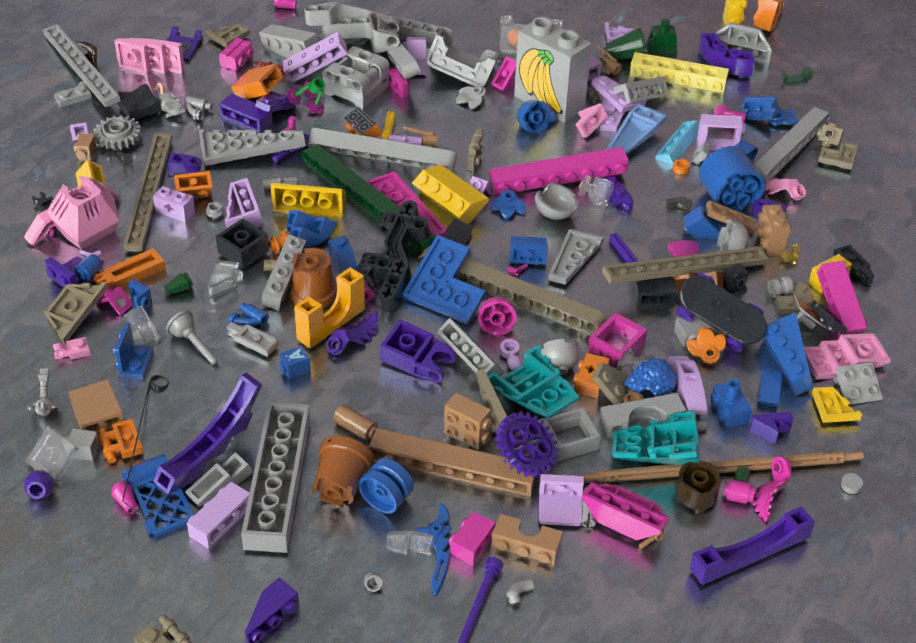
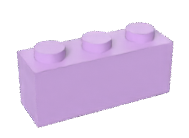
(218, 515)

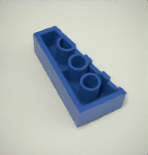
(787, 349)

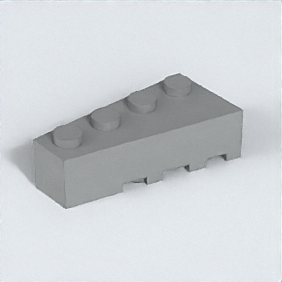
(286, 40)

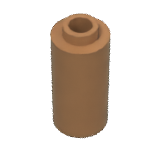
(355, 422)

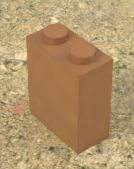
(95, 406)

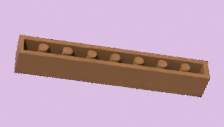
(450, 462)

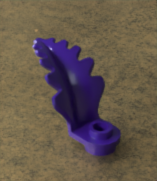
(353, 333)

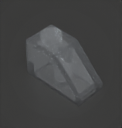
(224, 278)

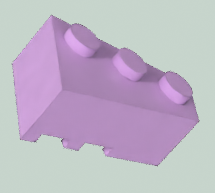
(242, 204)

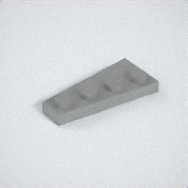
(573, 254)

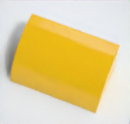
(91, 170)

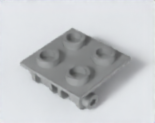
(858, 383)

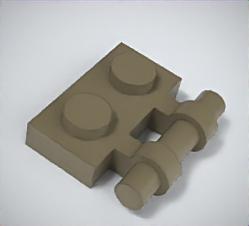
(475, 150)
(154, 635)

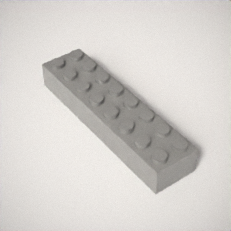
(276, 478)

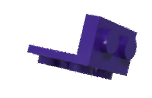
(64, 273)

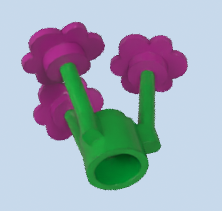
(311, 90)

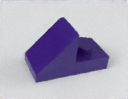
(769, 425)

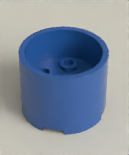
(731, 178)

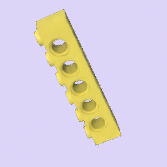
(679, 72)

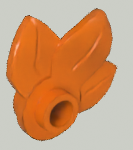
(707, 342)

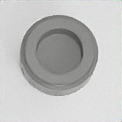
(851, 483)

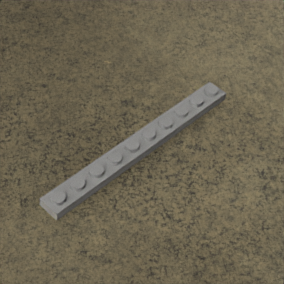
(81, 66)

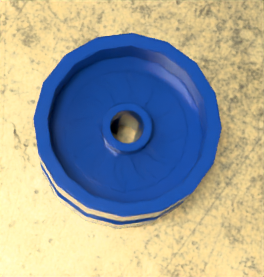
(386, 485)

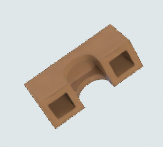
(541, 547)

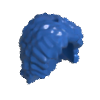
(653, 376)

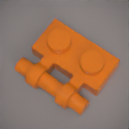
(126, 435)

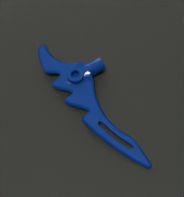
(439, 532)

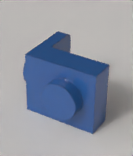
(140, 293)

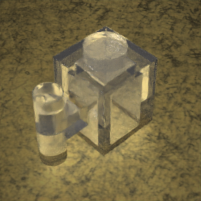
(599, 191)

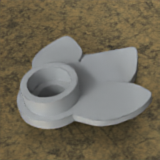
(471, 95)

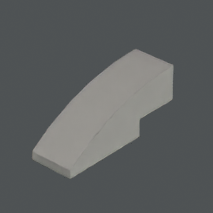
(208, 486)

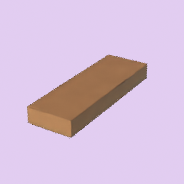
(724, 213)

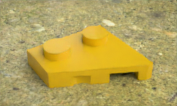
(833, 406)

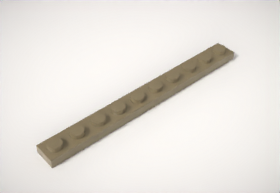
(149, 185)
(683, 265)

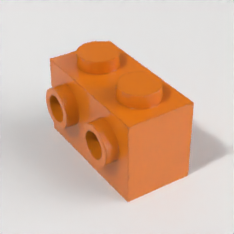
(194, 184)

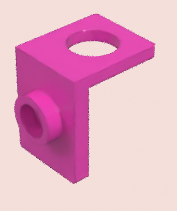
(112, 295)

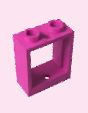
(625, 328)

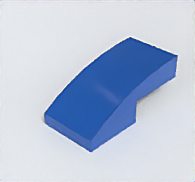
(770, 388)

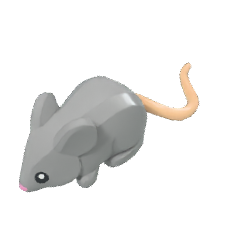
(169, 102)

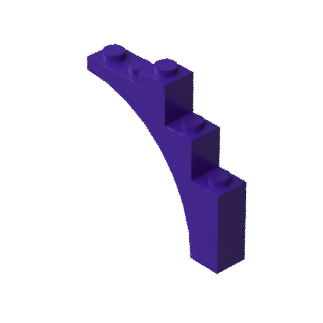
(213, 441)

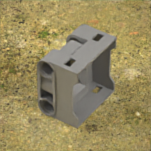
(357, 76)

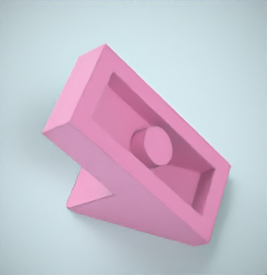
(591, 119)

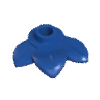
(785, 117)
(508, 206)

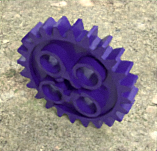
(530, 458)

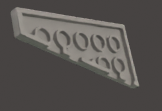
(241, 144)

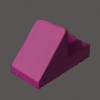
(505, 76)
(398, 82)

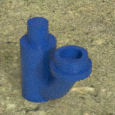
(254, 315)

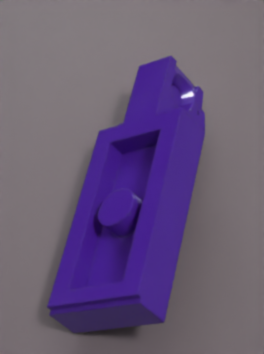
(620, 194)

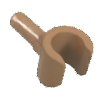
(659, 537)

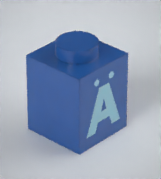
(294, 362)

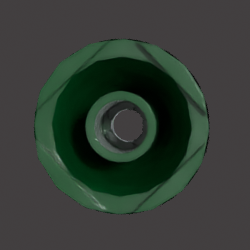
(627, 45)

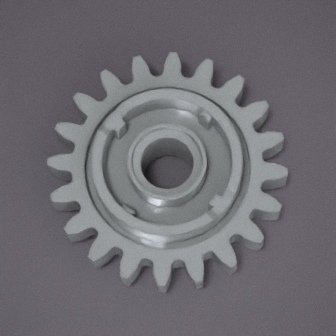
(117, 132)

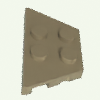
(73, 306)
(490, 400)

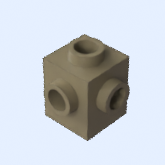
(834, 140)

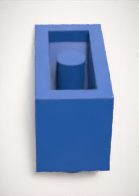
(701, 225)
(342, 254)

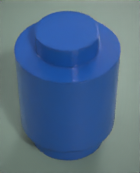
(88, 267)

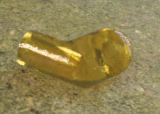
(791, 256)

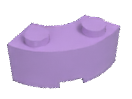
(417, 48)

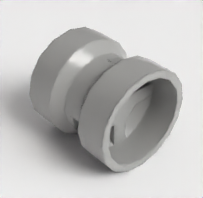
(781, 286)

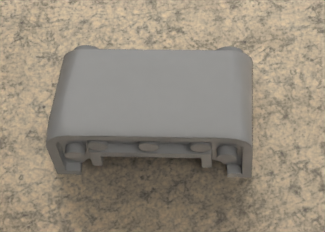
(458, 62)

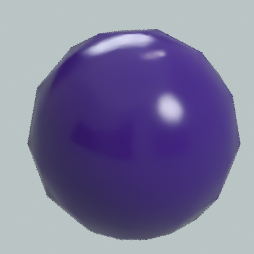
(39, 484)

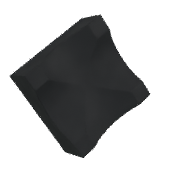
(139, 102)

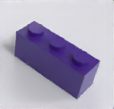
(245, 113)

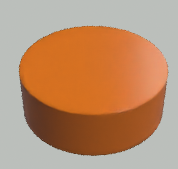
(681, 166)

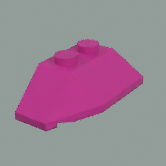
(624, 511)

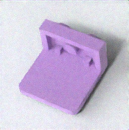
(560, 499)

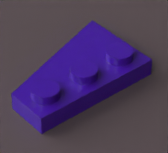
(274, 102)

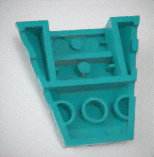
(536, 385)

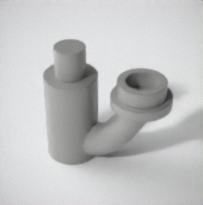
(196, 106)

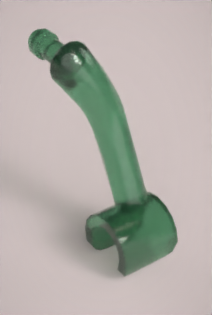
(806, 72)

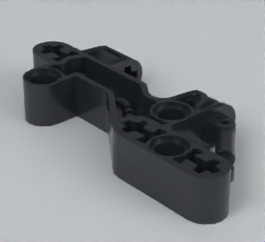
(393, 263)

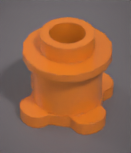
(277, 243)

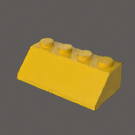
(450, 193)
(308, 199)

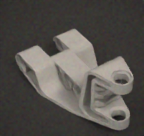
(353, 24)

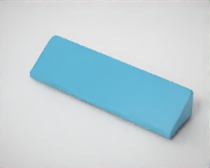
(679, 142)

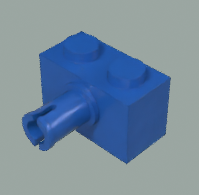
(731, 403)

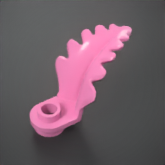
(795, 189)

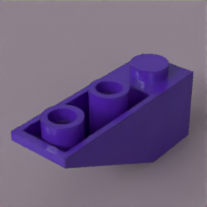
(272, 607)

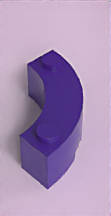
(717, 55)

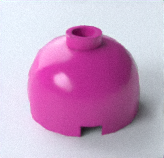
(497, 316)

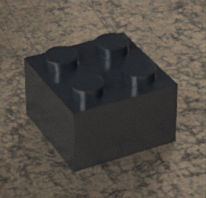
(242, 243)

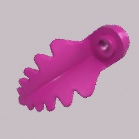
(782, 474)

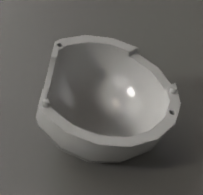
(556, 202)

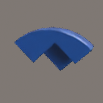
(309, 228)

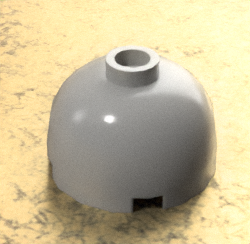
(733, 236)
(561, 353)

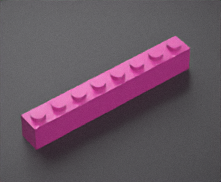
(558, 170)

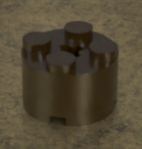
(698, 485)

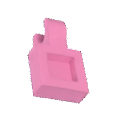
(74, 348)

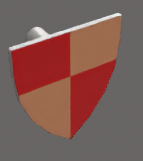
(806, 310)

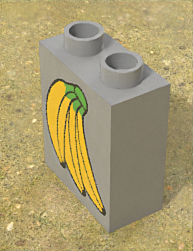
(552, 67)

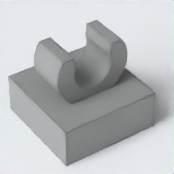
(701, 153)

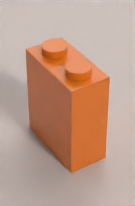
(257, 82)

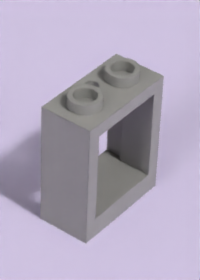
(569, 420)

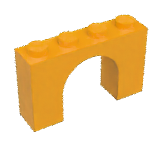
(349, 302)

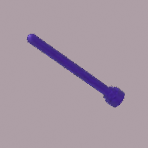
(492, 568)

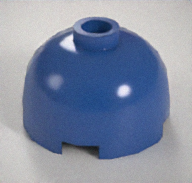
(533, 116)

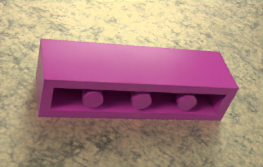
(841, 296)

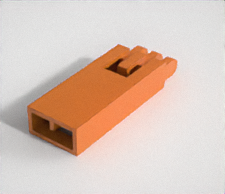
(135, 268)

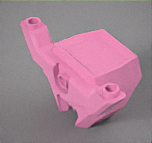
(79, 214)

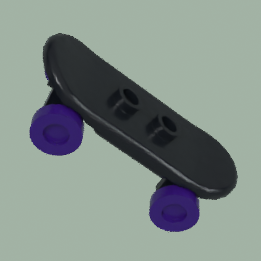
(738, 320)

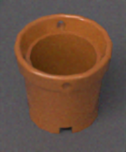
(313, 278)
(340, 468)

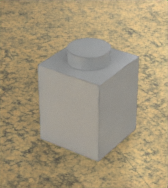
(87, 443)

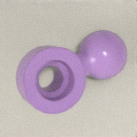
(510, 349)

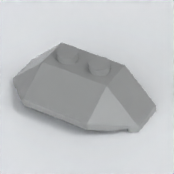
(746, 39)

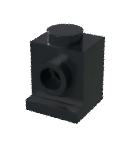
(735, 279)

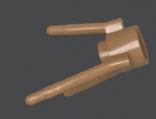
(611, 65)
(429, 138)

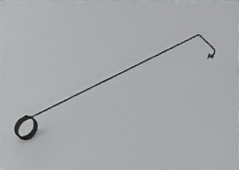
(156, 387)

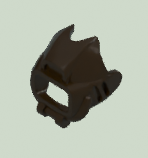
(91, 55)

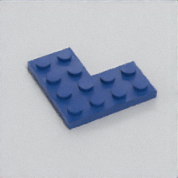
(436, 285)

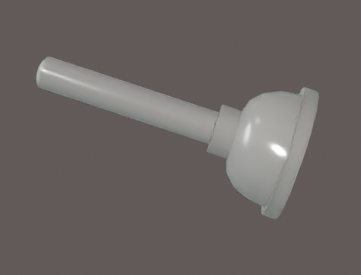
(183, 326)

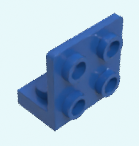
(528, 250)
(131, 358)

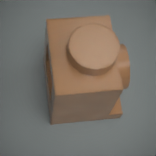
(85, 146)

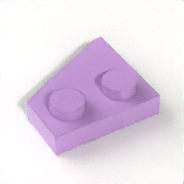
(613, 33)

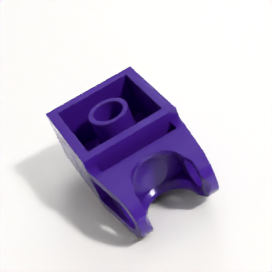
(415, 351)

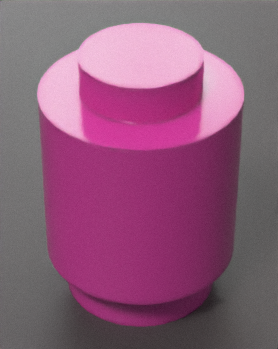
(739, 491)

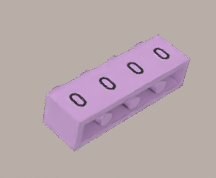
(314, 57)

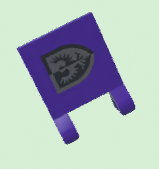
(188, 44)

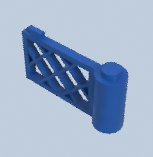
(142, 476)

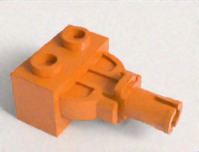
(768, 14)

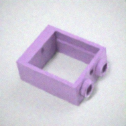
(720, 121)

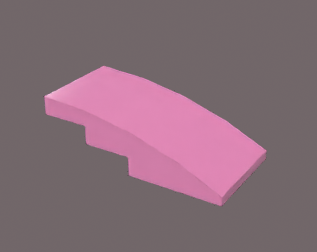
(149, 54)
(846, 351)

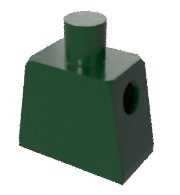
(662, 39)

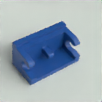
(760, 107)

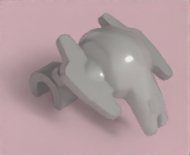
(43, 405)

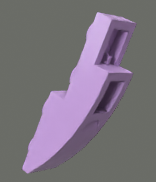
(689, 384)

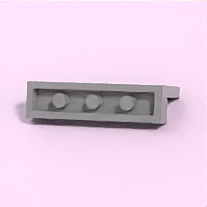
(644, 85)

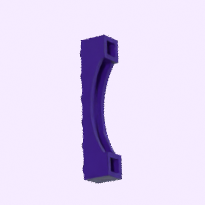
(716, 562)

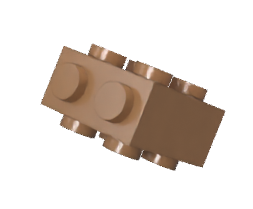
(773, 230)
(467, 421)

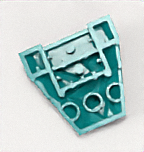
(663, 442)

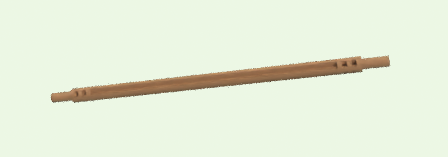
(725, 466)

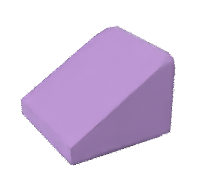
(78, 128)

